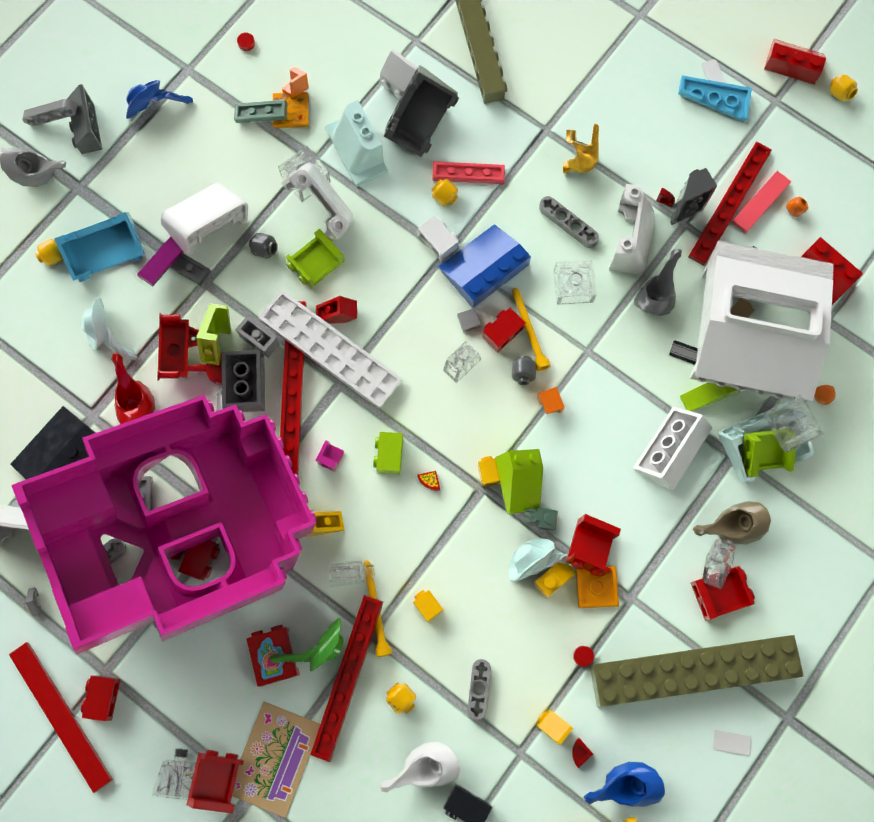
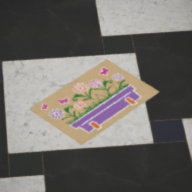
(275, 759)

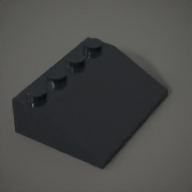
(54, 445)

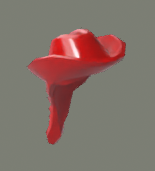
(131, 396)

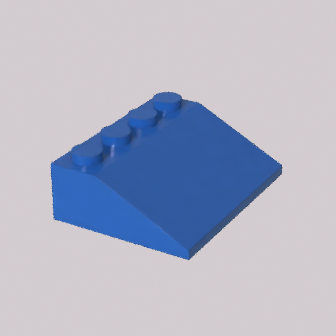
(485, 265)

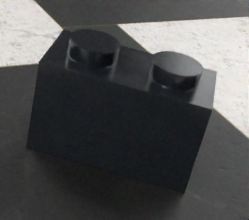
(466, 805)

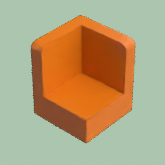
(298, 83)
(551, 401)

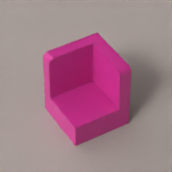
(329, 456)

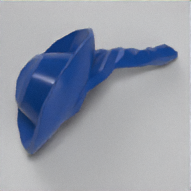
(141, 95)
(630, 785)

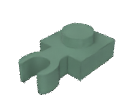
(544, 518)

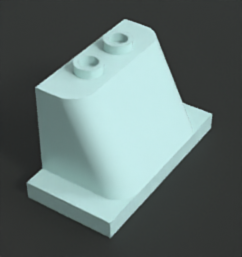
(357, 144)

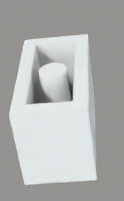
(438, 238)

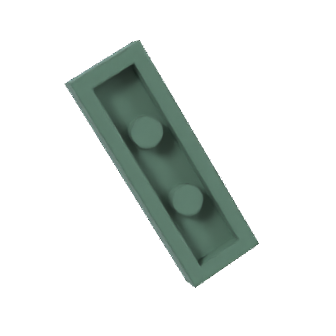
(260, 111)

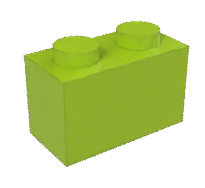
(389, 453)

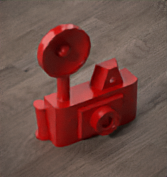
(174, 342)

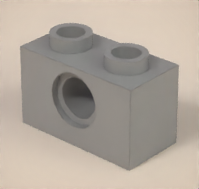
(257, 336)

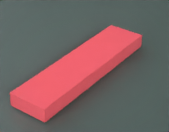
(469, 172)
(761, 202)

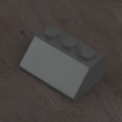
(84, 123)
(694, 195)
(243, 380)

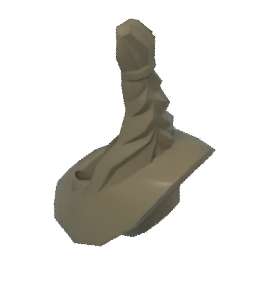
(739, 523)

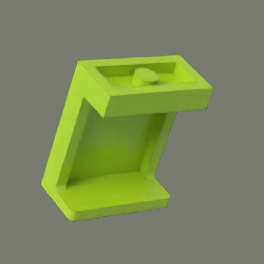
(315, 259)
(214, 322)
(764, 452)

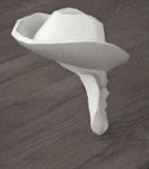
(426, 766)

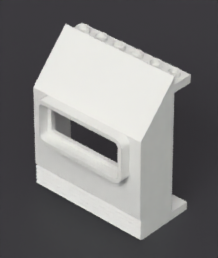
(755, 352)

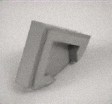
(32, 603)

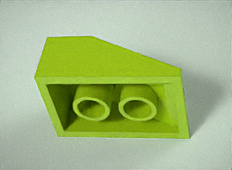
(520, 479)

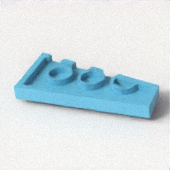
(720, 96)

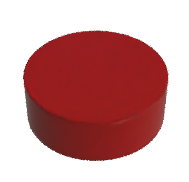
(245, 41)
(583, 656)

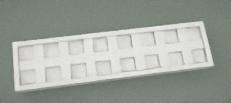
(330, 349)

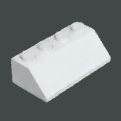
(396, 73)
(673, 447)

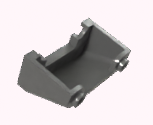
(420, 111)

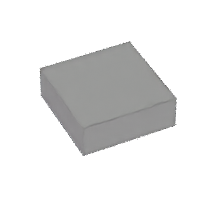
(469, 320)

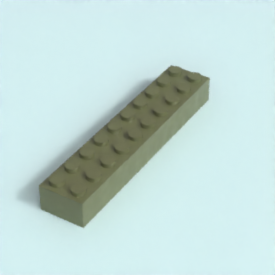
(696, 670)

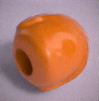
(797, 206)
(825, 394)

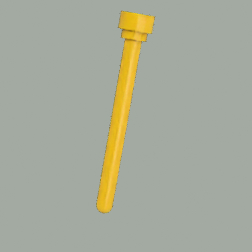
(542, 362)
(383, 647)

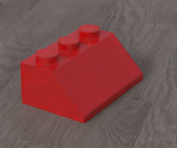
(795, 61)
(844, 272)

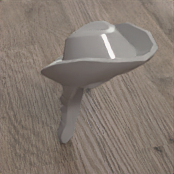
(28, 167)

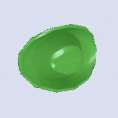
(327, 649)

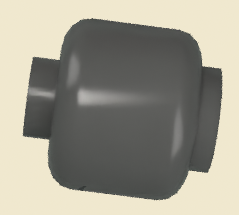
(263, 245)
(524, 370)

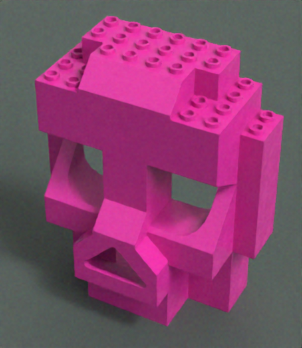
(243, 498)

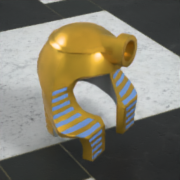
(586, 155)

